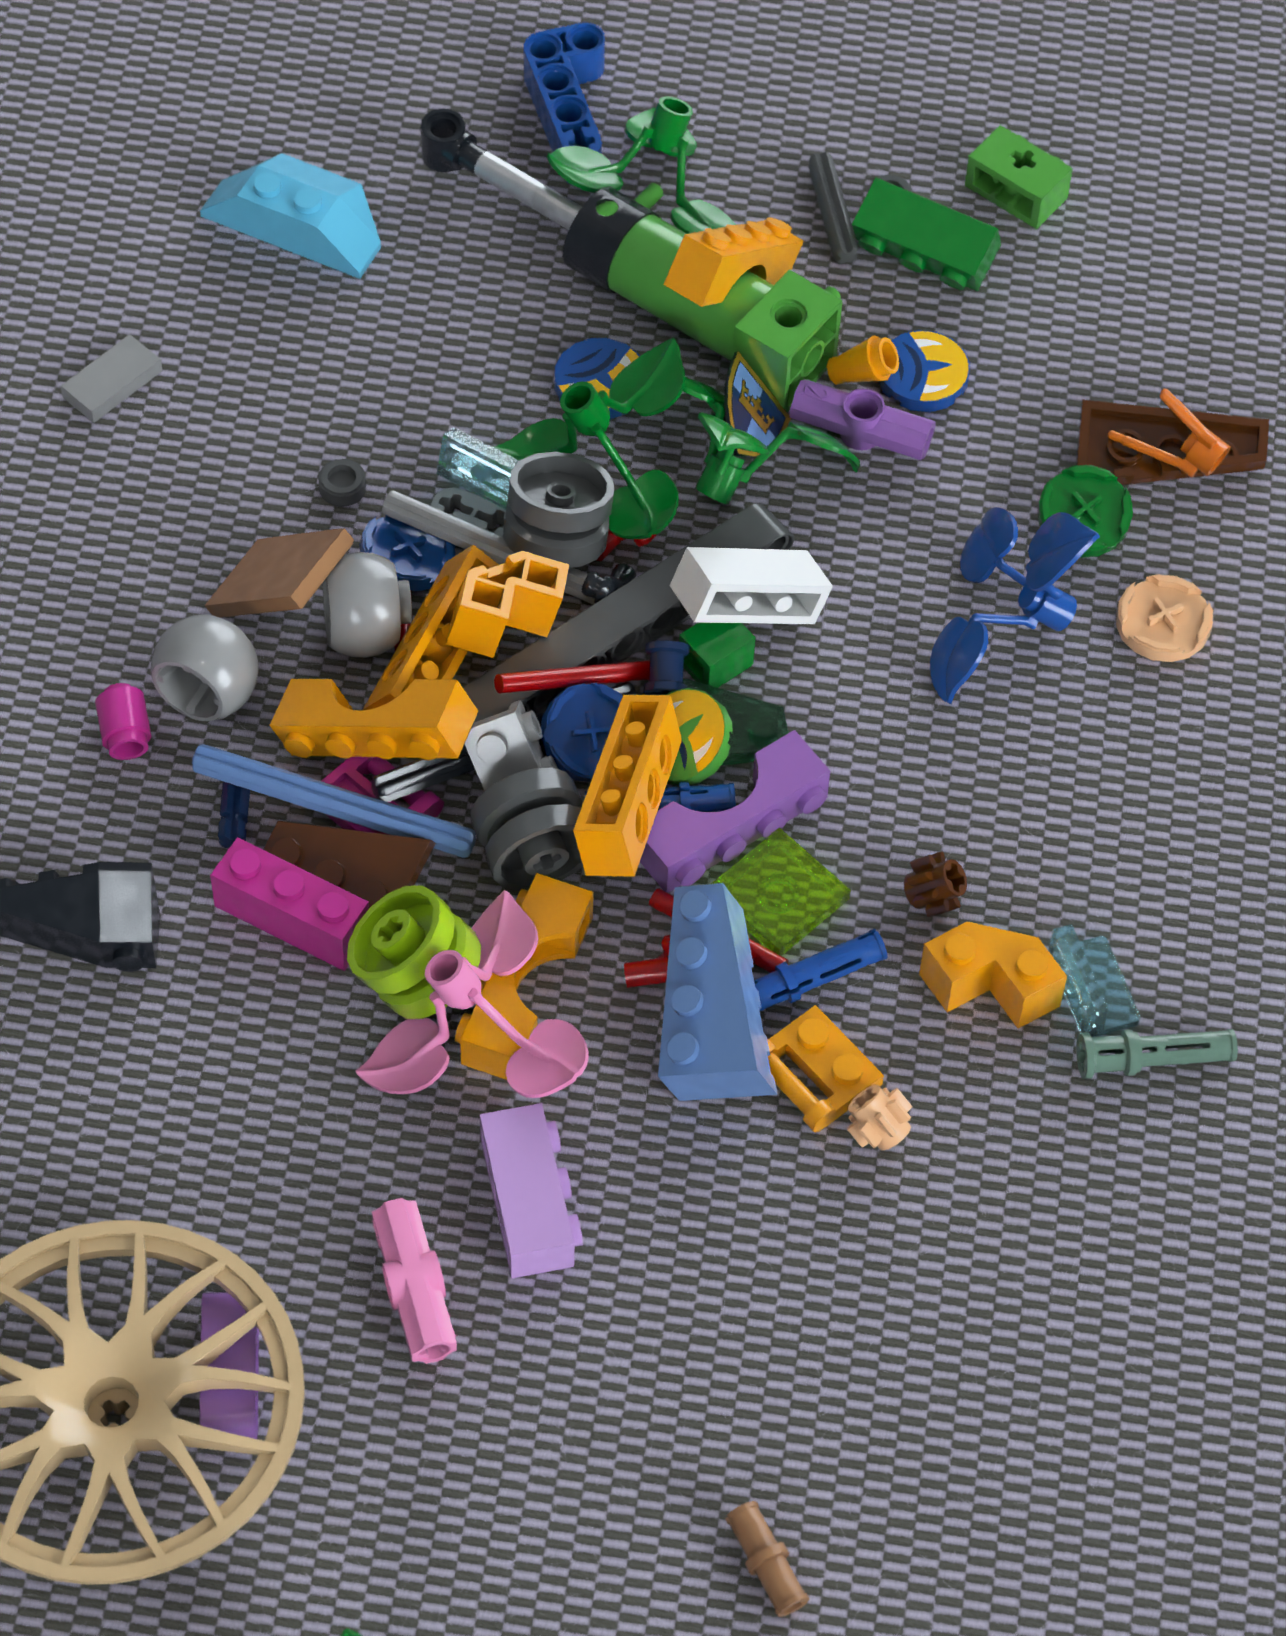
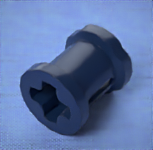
(665, 666)

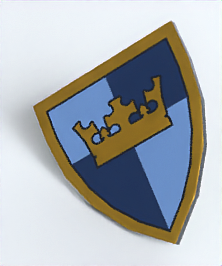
(751, 405)

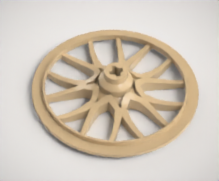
(129, 1379)

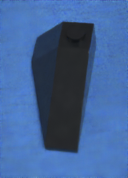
(93, 916)

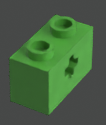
(1018, 176)

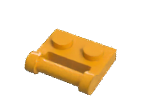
(827, 1060)

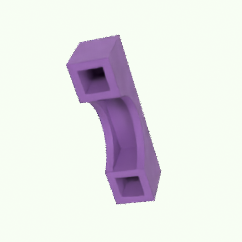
(688, 842)

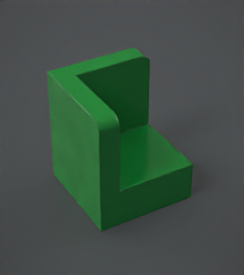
(717, 651)

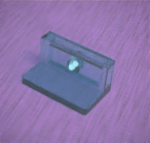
(475, 466)
(1093, 983)

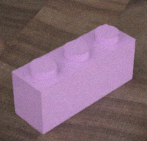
(529, 1190)

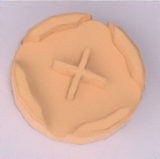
(1164, 618)

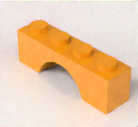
(716, 258)
(422, 722)
(562, 920)

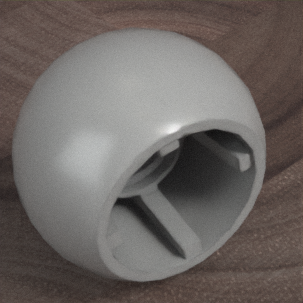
(365, 605)
(204, 667)

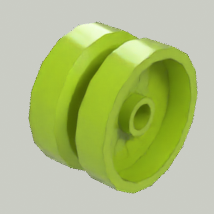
(400, 939)

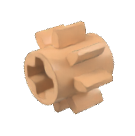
(879, 1117)

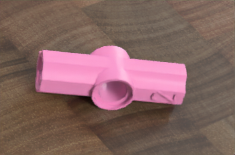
(414, 1281)

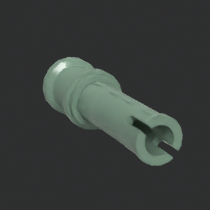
(1129, 1046)

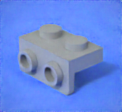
(506, 745)

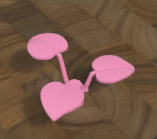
(413, 1051)

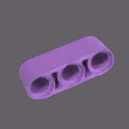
(230, 1409)

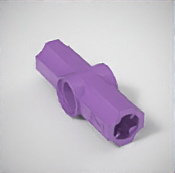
(862, 419)

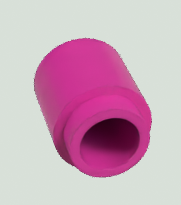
(123, 721)

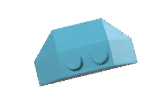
(300, 212)

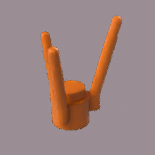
(1202, 447)

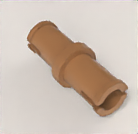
(767, 1558)

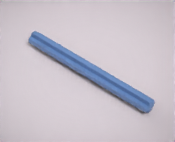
(332, 800)

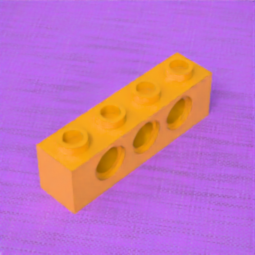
(424, 647)
(628, 786)

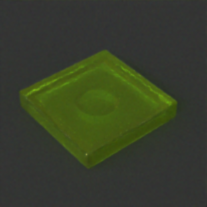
(783, 891)

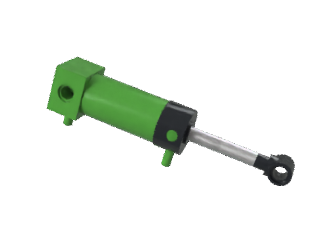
(628, 249)

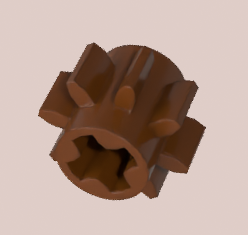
(935, 884)

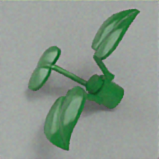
(657, 128)
(649, 387)
(724, 468)

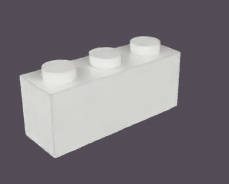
(750, 585)

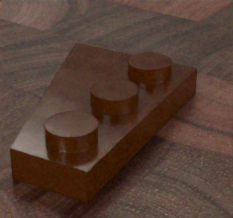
(352, 859)

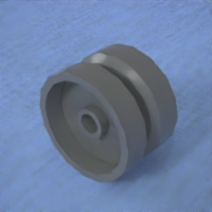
(559, 508)
(529, 827)

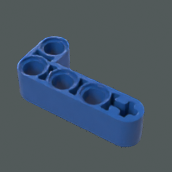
(553, 70)

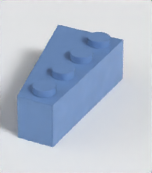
(711, 1005)

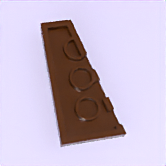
(1167, 432)

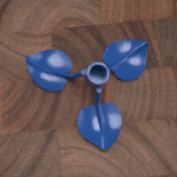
(1051, 551)

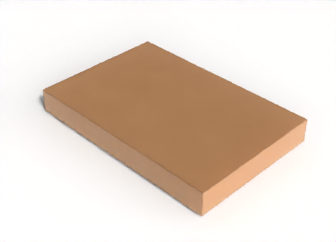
(280, 573)

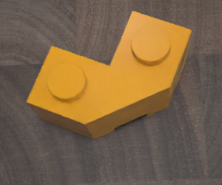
(514, 594)
(987, 958)

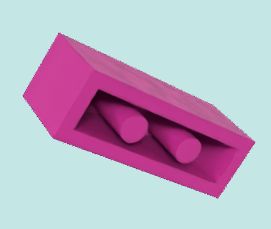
(287, 902)

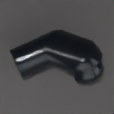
(600, 586)

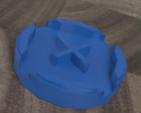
(414, 552)
(578, 727)

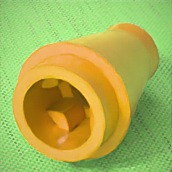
(866, 362)

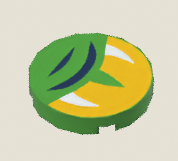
(704, 736)

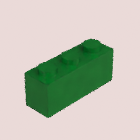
(926, 235)

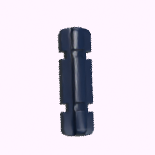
(233, 814)

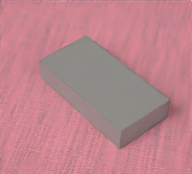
(111, 378)

